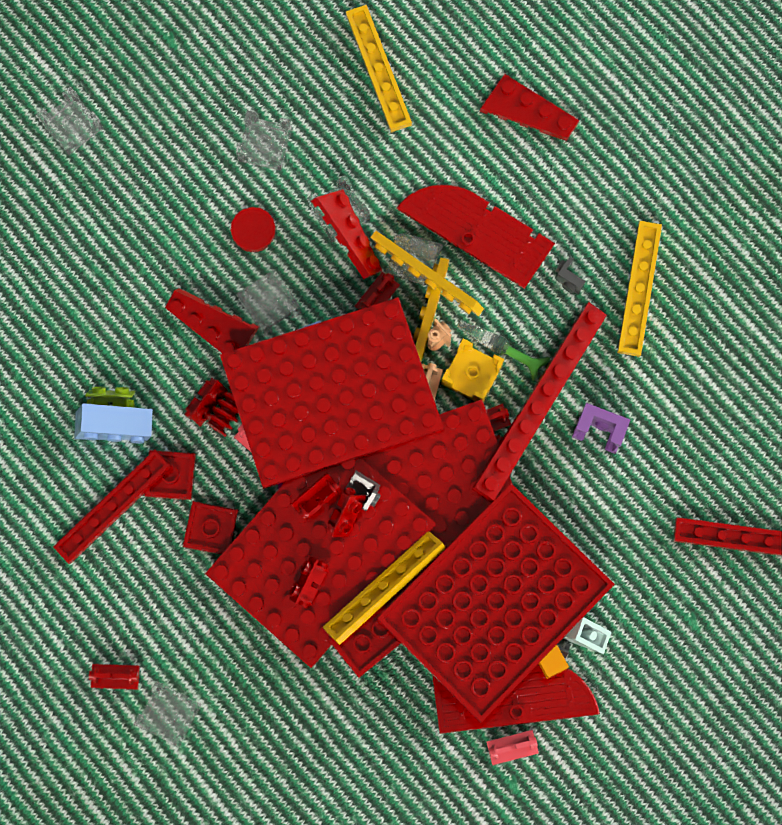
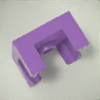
(604, 421)

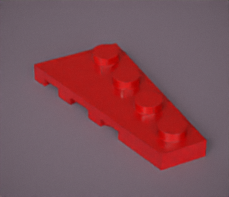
(520, 104)
(341, 216)
(210, 322)

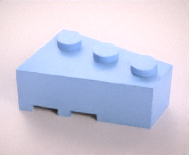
(113, 423)

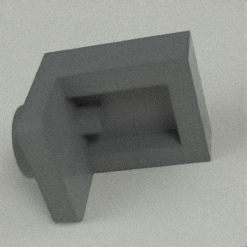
(569, 281)
(365, 486)

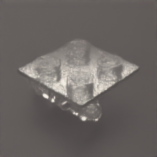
(421, 249)

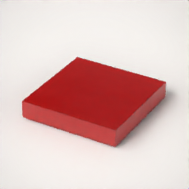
(178, 480)
(210, 528)

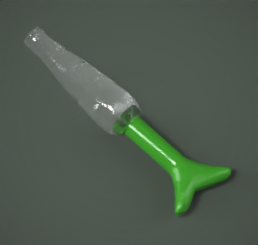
(501, 346)

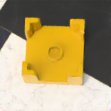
(472, 372)

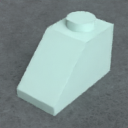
(589, 635)

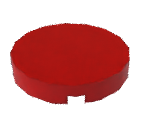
(253, 229)

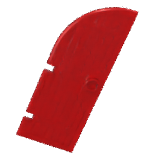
(484, 234)
(529, 702)

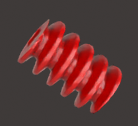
(223, 414)

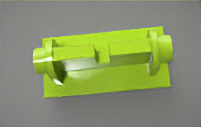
(119, 396)

